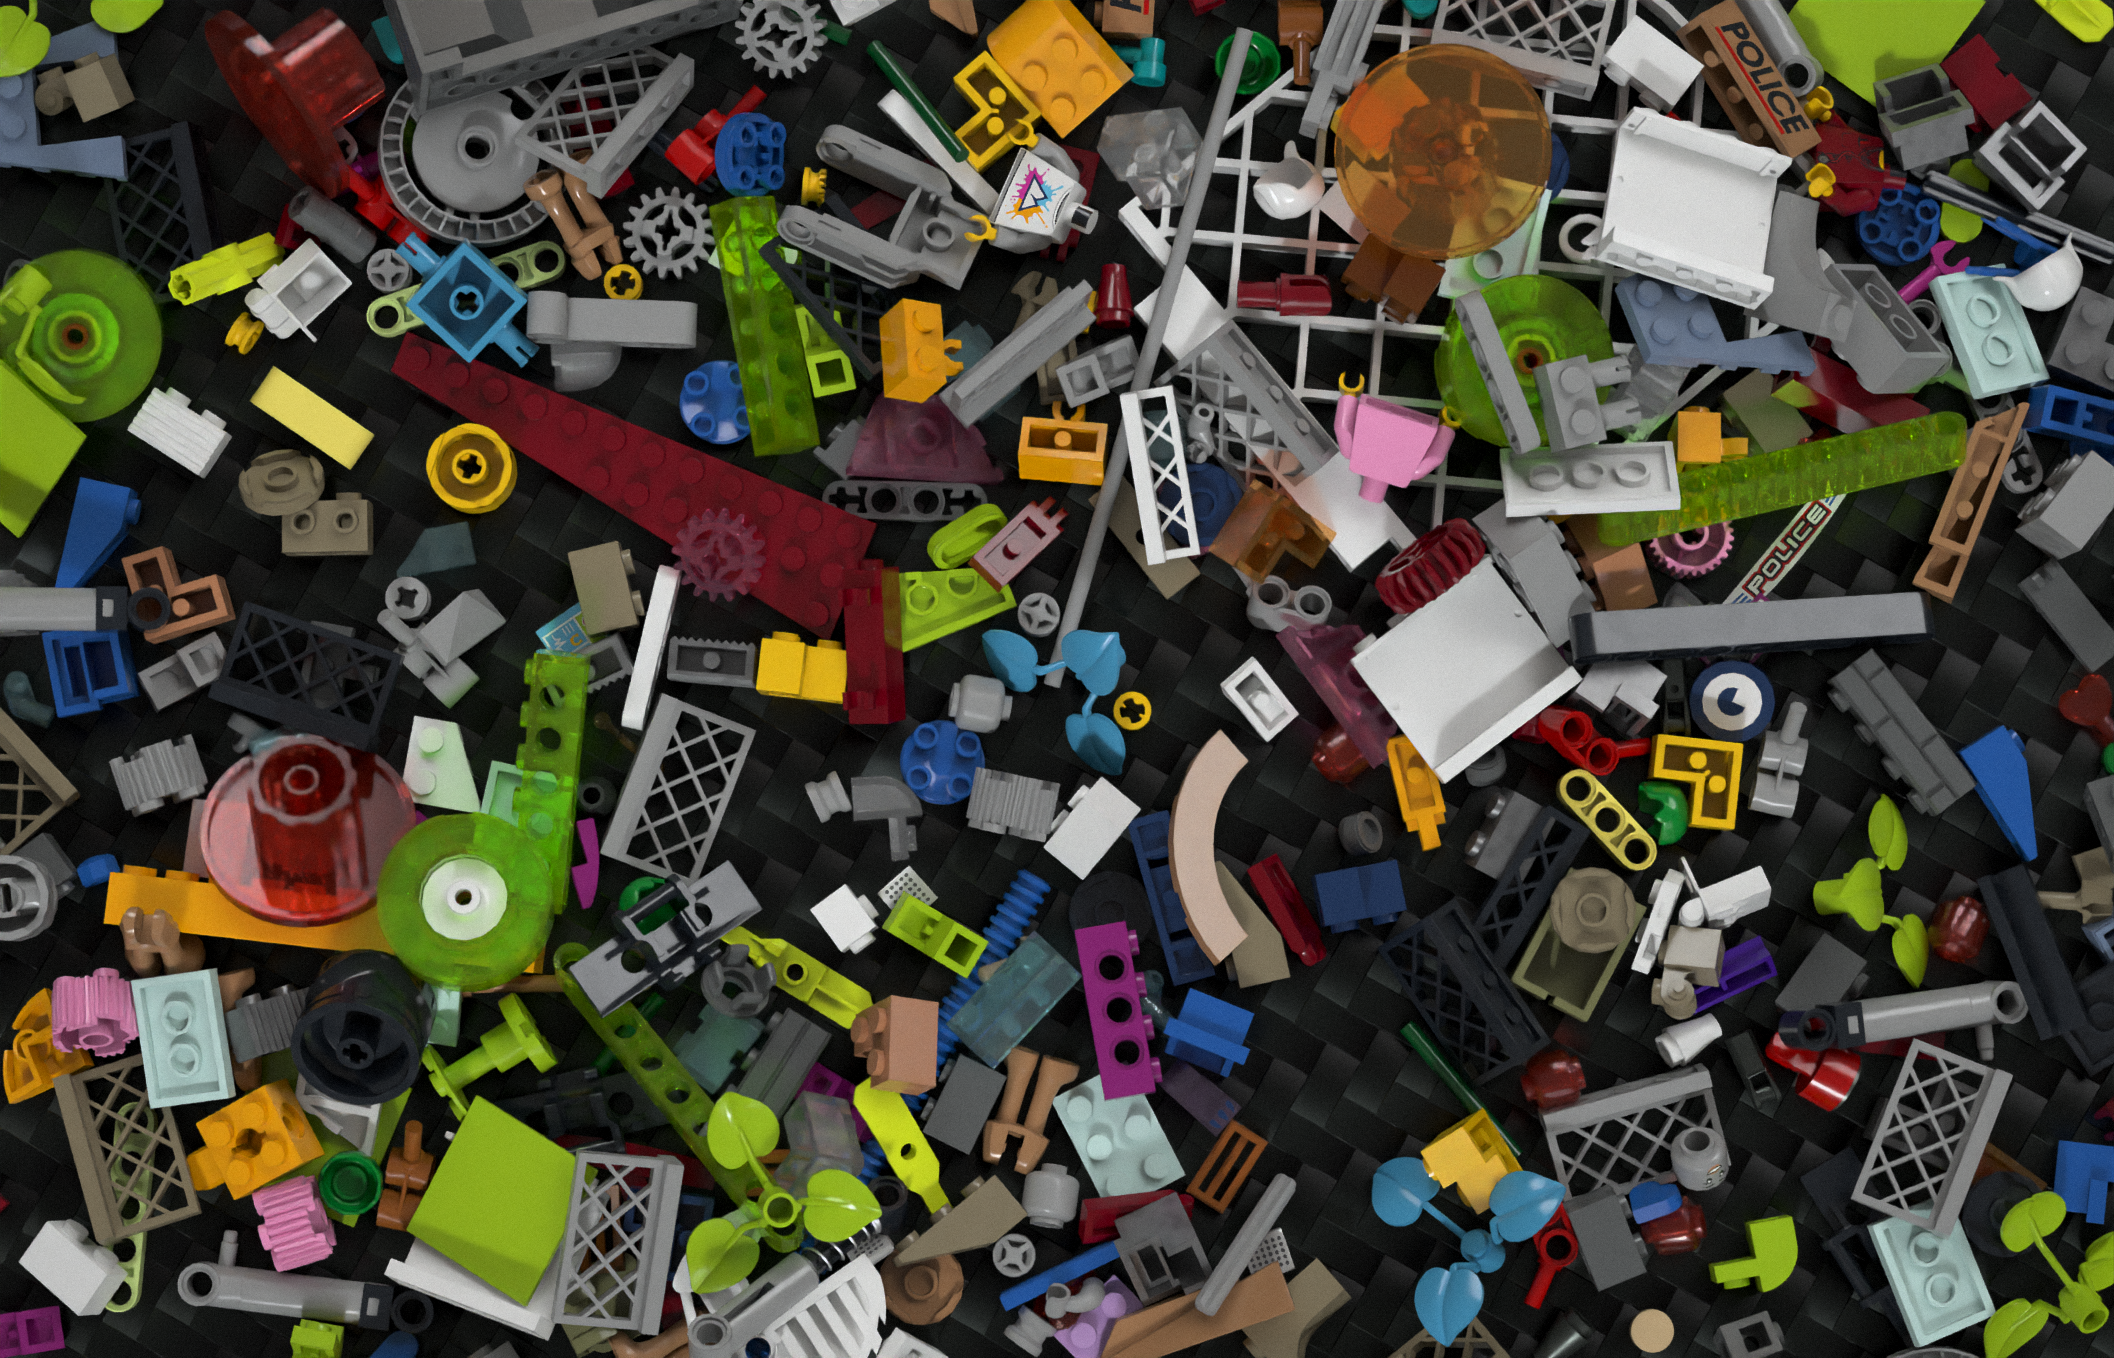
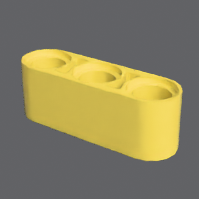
(312, 417)
(1626, 827)

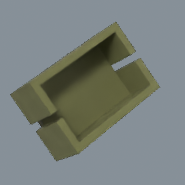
(1562, 972)

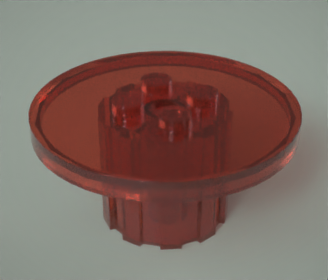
(299, 88)
(304, 831)

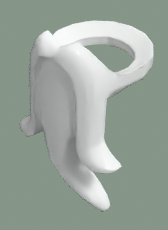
(1589, 256)

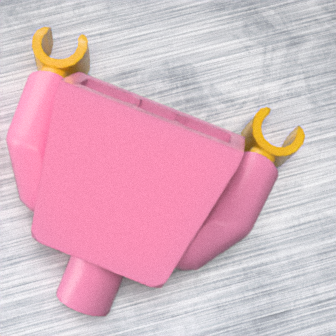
(1388, 440)

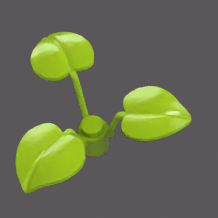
(28, 42)
(20, 296)
(1861, 892)
(834, 1209)
(2079, 1302)

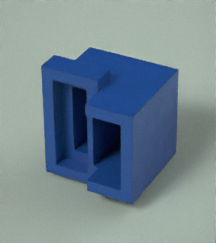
(89, 670)
(1208, 1033)
(2084, 1178)

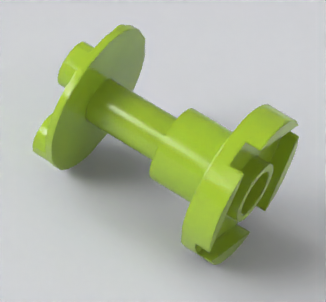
(501, 1048)

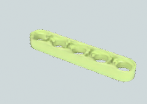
(521, 258)
(139, 1144)

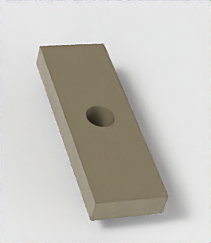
(1126, 523)

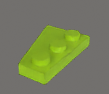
(945, 603)

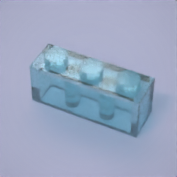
(1013, 1000)

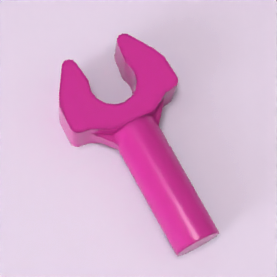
(1936, 268)

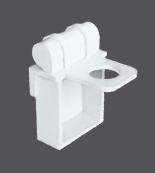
(297, 291)
(1725, 901)

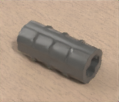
(332, 224)

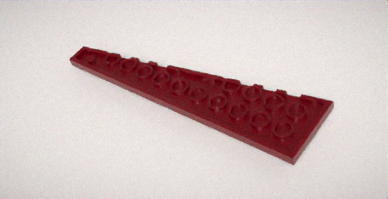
(656, 479)

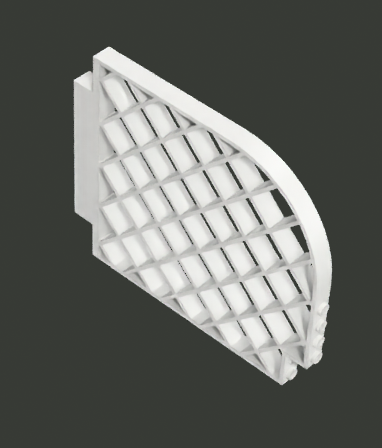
(1334, 490)

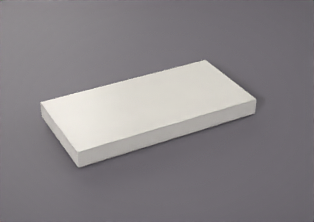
(1590, 479)

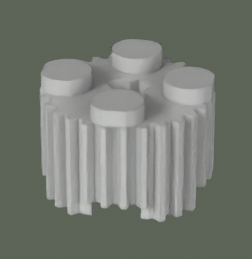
(158, 774)
(1012, 801)

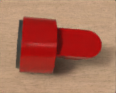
(1823, 1076)

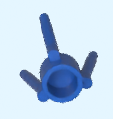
(2026, 254)

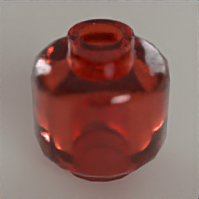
(1338, 755)
(1958, 929)
(1553, 1079)
(1677, 1231)

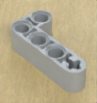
(625, 322)

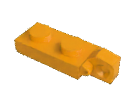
(1416, 791)

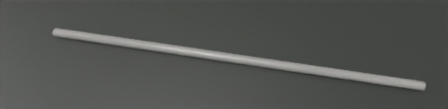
(1153, 340)

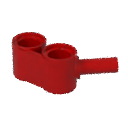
(695, 149)
(380, 209)
(1581, 737)
(1557, 1225)

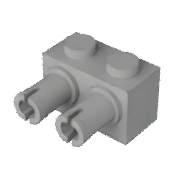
(1571, 402)

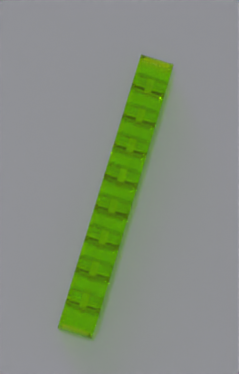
(1798, 476)
(660, 1083)

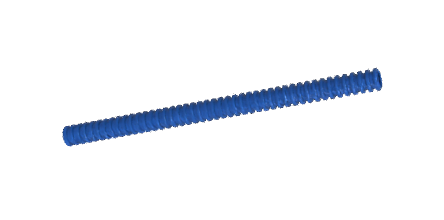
(1001, 936)

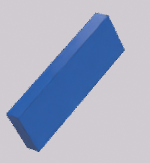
(1059, 1274)

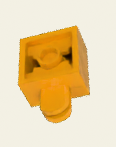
(254, 1142)

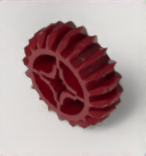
(1430, 566)

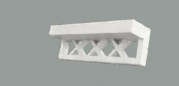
(1144, 479)

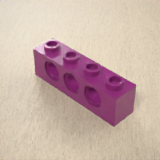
(1093, 947)

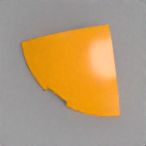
(34, 1059)

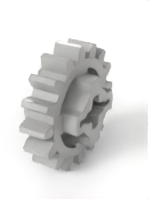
(783, 49)
(687, 236)

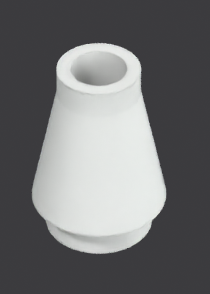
(1685, 1040)

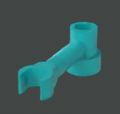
(1146, 61)

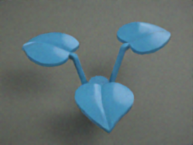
(1096, 662)
(1453, 1298)

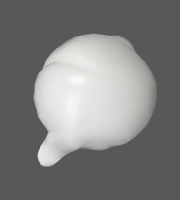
(1289, 186)
(2048, 282)

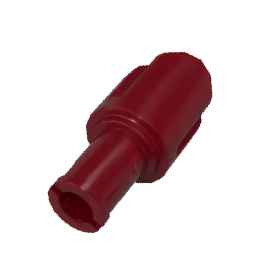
(1288, 295)

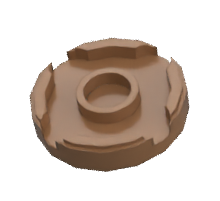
(922, 1290)

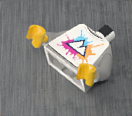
(1037, 199)

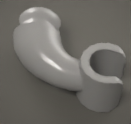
(1060, 1299)

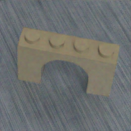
(1315, 1299)

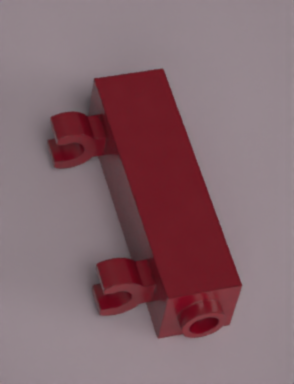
(1837, 396)
(873, 643)

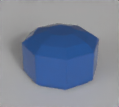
(97, 869)

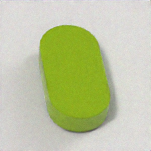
(1958, 223)
(965, 536)

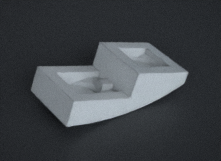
(1098, 370)
(183, 672)

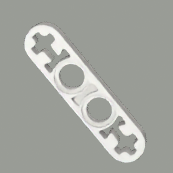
(960, 174)
(651, 647)

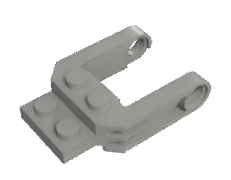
(1339, 61)
(926, 235)

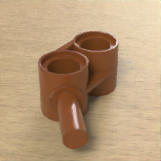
(1300, 28)
(409, 1176)

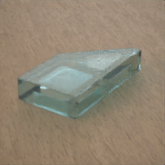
(440, 550)

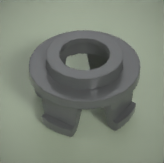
(735, 969)

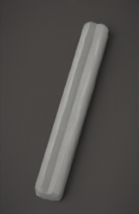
(1245, 1244)

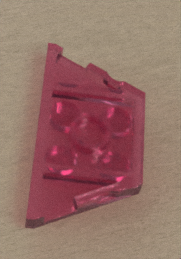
(920, 444)
(1324, 660)

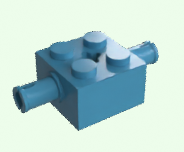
(468, 327)

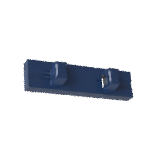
(1182, 952)

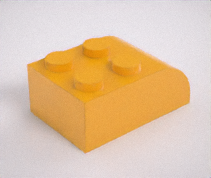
(1057, 61)

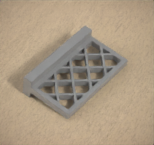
(1539, 69)
(631, 133)
(1019, 355)
(1266, 400)
(643, 774)
(1623, 1101)
(1968, 1150)
(654, 1246)

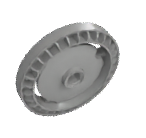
(457, 178)

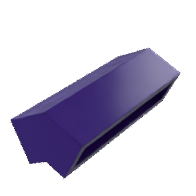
(1741, 969)

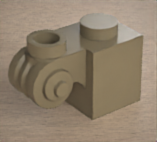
(94, 86)
(1688, 958)

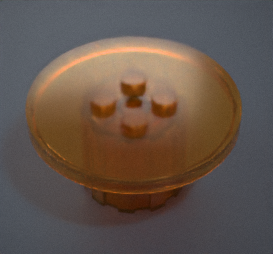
(1443, 151)

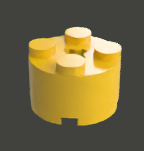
(460, 447)

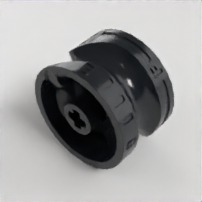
(363, 1027)

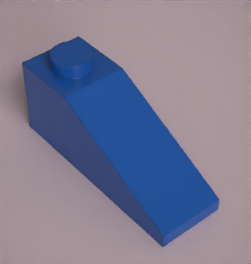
(2070, 416)
(96, 529)
(2004, 785)

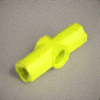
(225, 269)

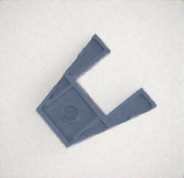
(20, 116)
(1682, 330)

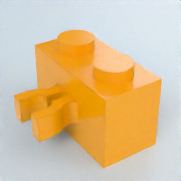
(915, 351)
(1699, 440)
(1063, 448)

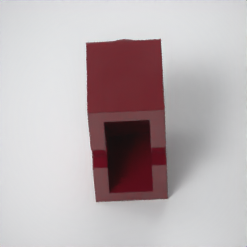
(1983, 85)

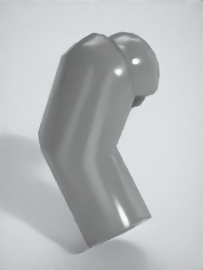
(1199, 433)

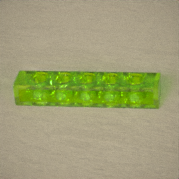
(763, 329)
(571, 674)

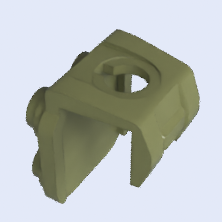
(590, 1338)

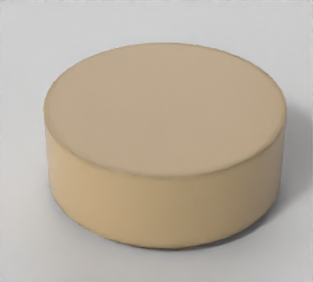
(1651, 1330)

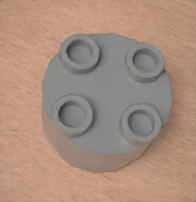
(26, 898)

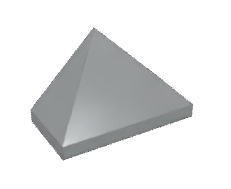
(460, 626)

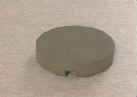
(281, 482)
(1592, 910)

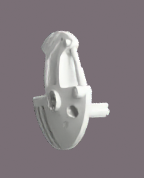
(830, 1322)

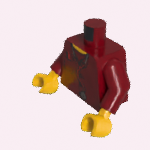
(1847, 163)

